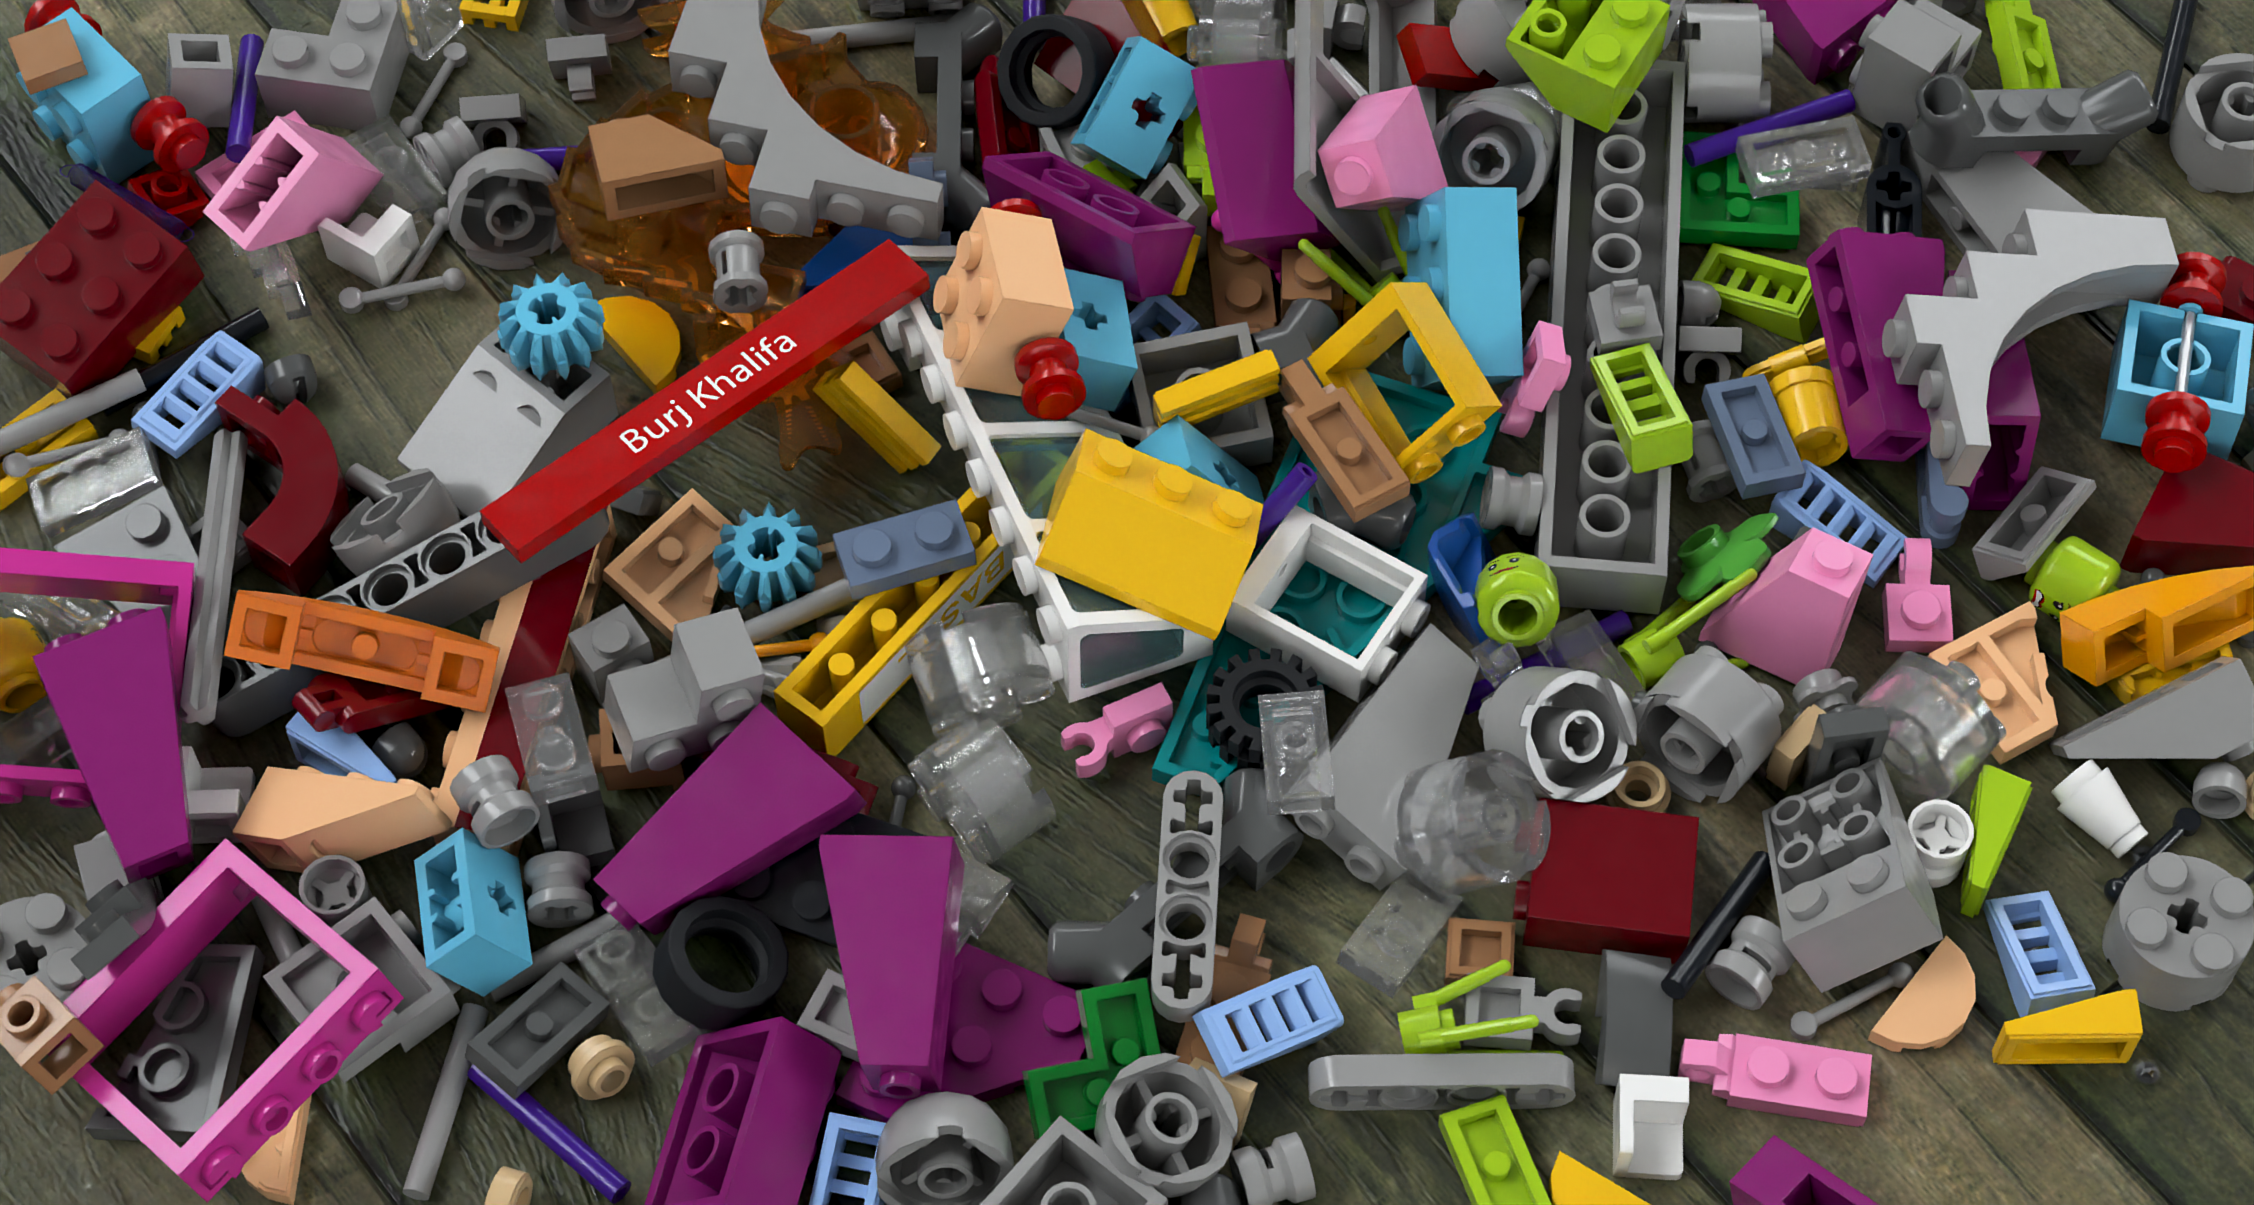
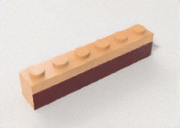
(533, 645)

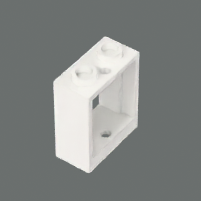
(1314, 540)

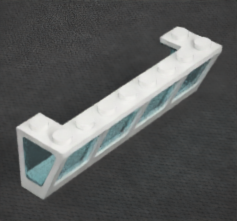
(1015, 463)

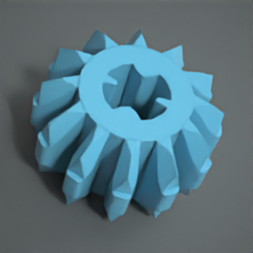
(551, 326)
(782, 539)

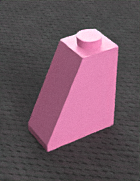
(1382, 153)
(291, 185)
(1794, 609)

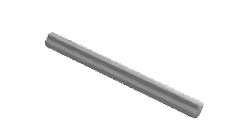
(213, 578)

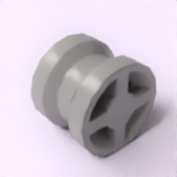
(447, 149)
(1511, 501)
(558, 889)

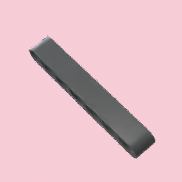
(427, 583)

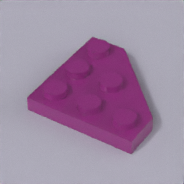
(997, 1027)

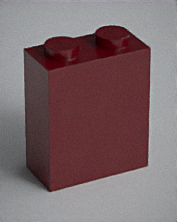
(1611, 882)

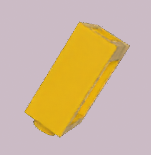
(1373, 331)

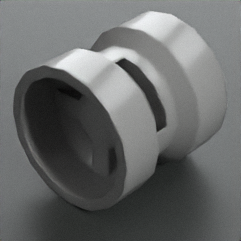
(493, 799)
(332, 884)
(1750, 963)
(1273, 1172)

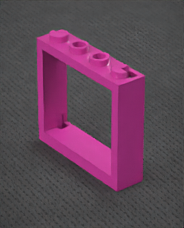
(100, 579)
(287, 1078)

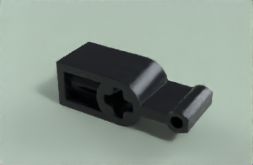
(1892, 191)

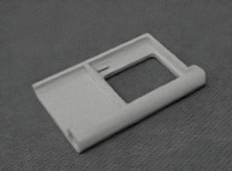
(1324, 99)

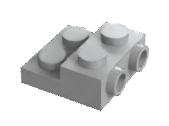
(390, 945)

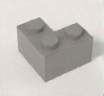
(1905, 52)
(337, 77)
(689, 699)

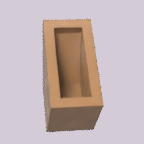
(653, 167)

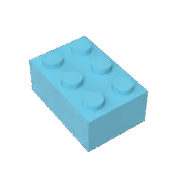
(1469, 256)

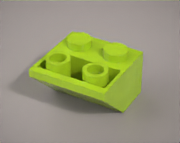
(1589, 53)

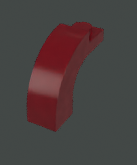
(295, 530)

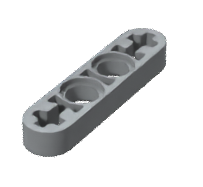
(1187, 895)
(1440, 1081)

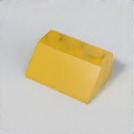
(1149, 534)

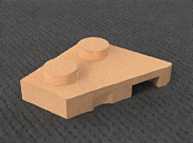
(671, 565)

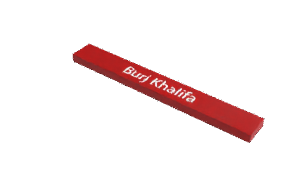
(703, 401)

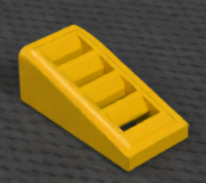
(2078, 1033)

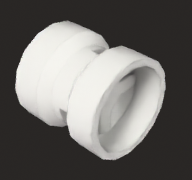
(1943, 830)

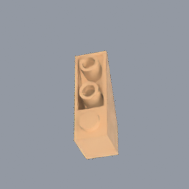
(316, 814)

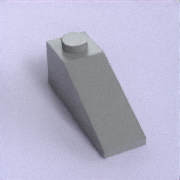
(2188, 718)

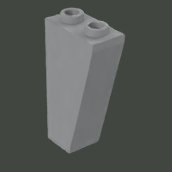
(1985, 201)
(1388, 735)

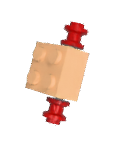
(1007, 309)

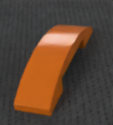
(362, 645)

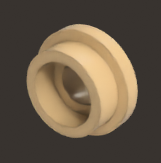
(1644, 778)
(600, 1067)

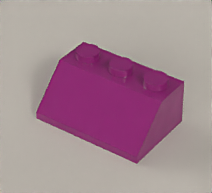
(1250, 155)
(1095, 221)
(746, 1117)

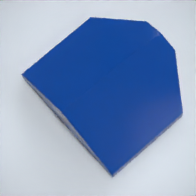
(1455, 560)

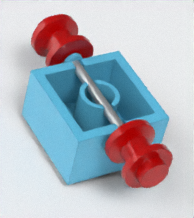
(108, 112)
(2179, 371)

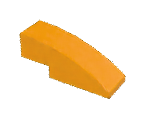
(2157, 623)

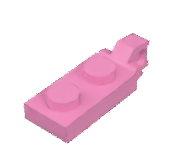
(1781, 1077)

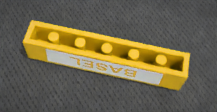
(865, 654)

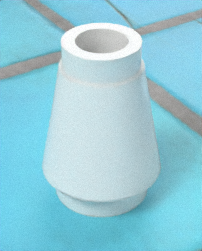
(2100, 808)

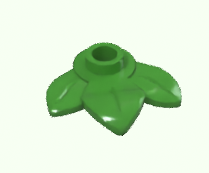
(1721, 556)

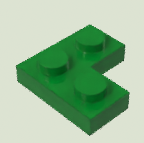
(1723, 211)
(1116, 1032)

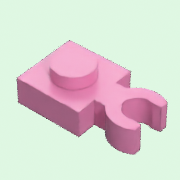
(1545, 370)

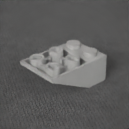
(506, 424)
(1848, 877)

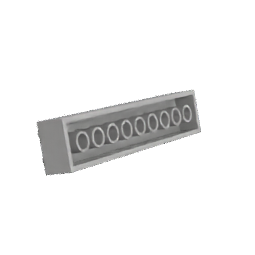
(1611, 222)

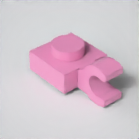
(1915, 611)
(1126, 726)

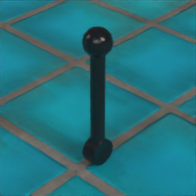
(2184, 824)

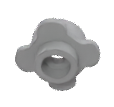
(1824, 689)

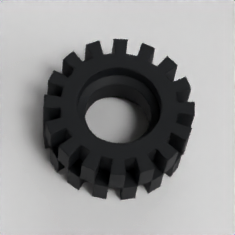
(1244, 682)

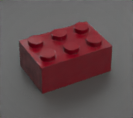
(92, 292)

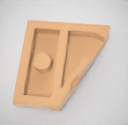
(2011, 678)

